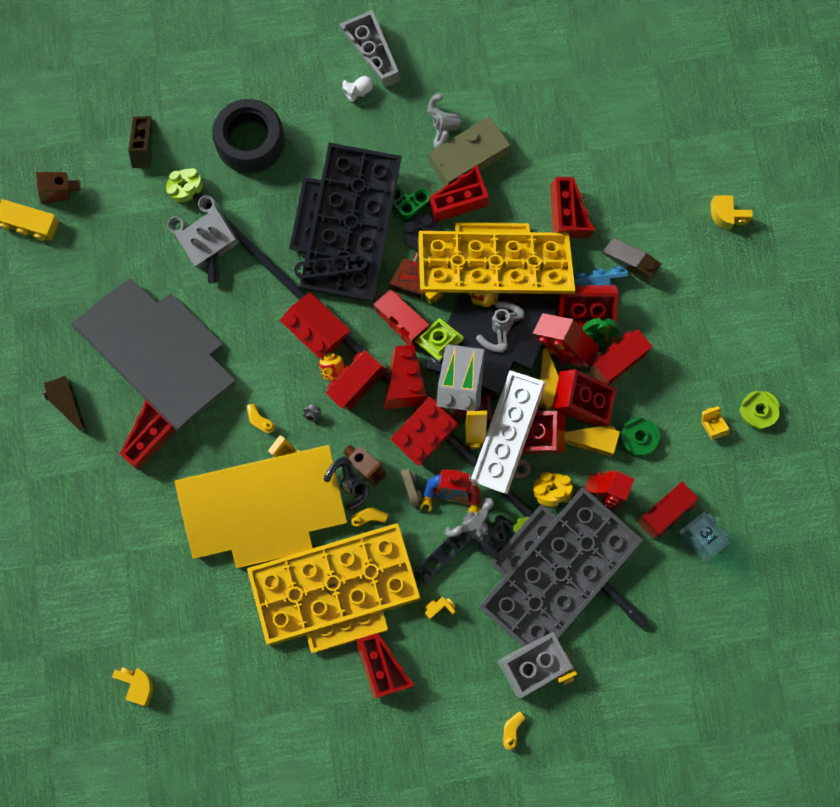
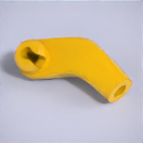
(258, 421)
(368, 514)
(510, 730)

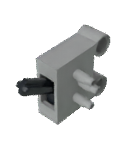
(205, 238)

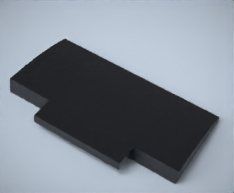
(346, 216)
(523, 345)

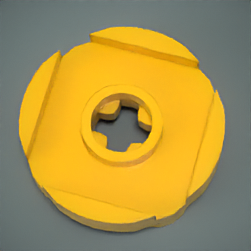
(562, 489)

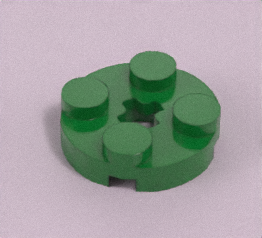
(608, 332)
(644, 427)

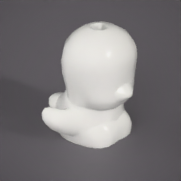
(358, 88)

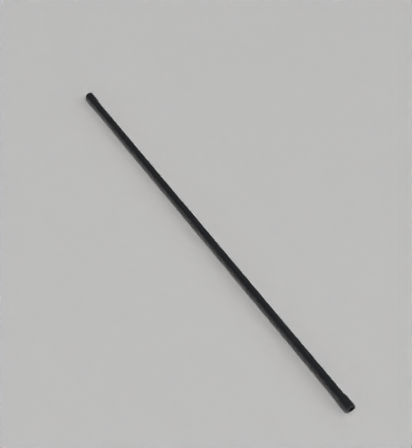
(632, 612)

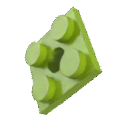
(434, 347)

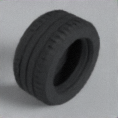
(247, 111)

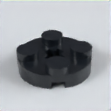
(415, 225)

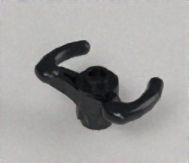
(350, 483)
(496, 539)

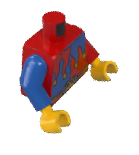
(452, 487)

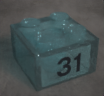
(705, 536)

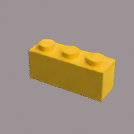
(27, 220)

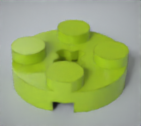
(192, 182)
(759, 399)

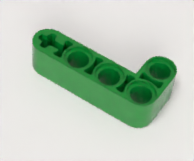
(410, 202)

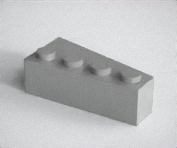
(368, 41)

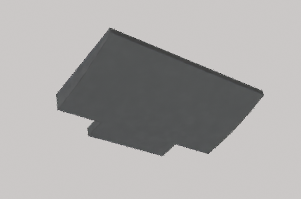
(157, 351)
(557, 567)

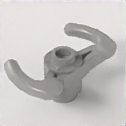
(442, 121)
(501, 325)
(473, 522)

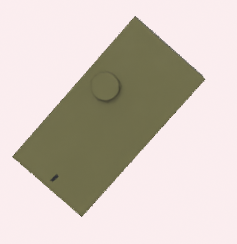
(476, 146)

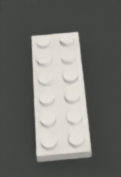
(508, 431)

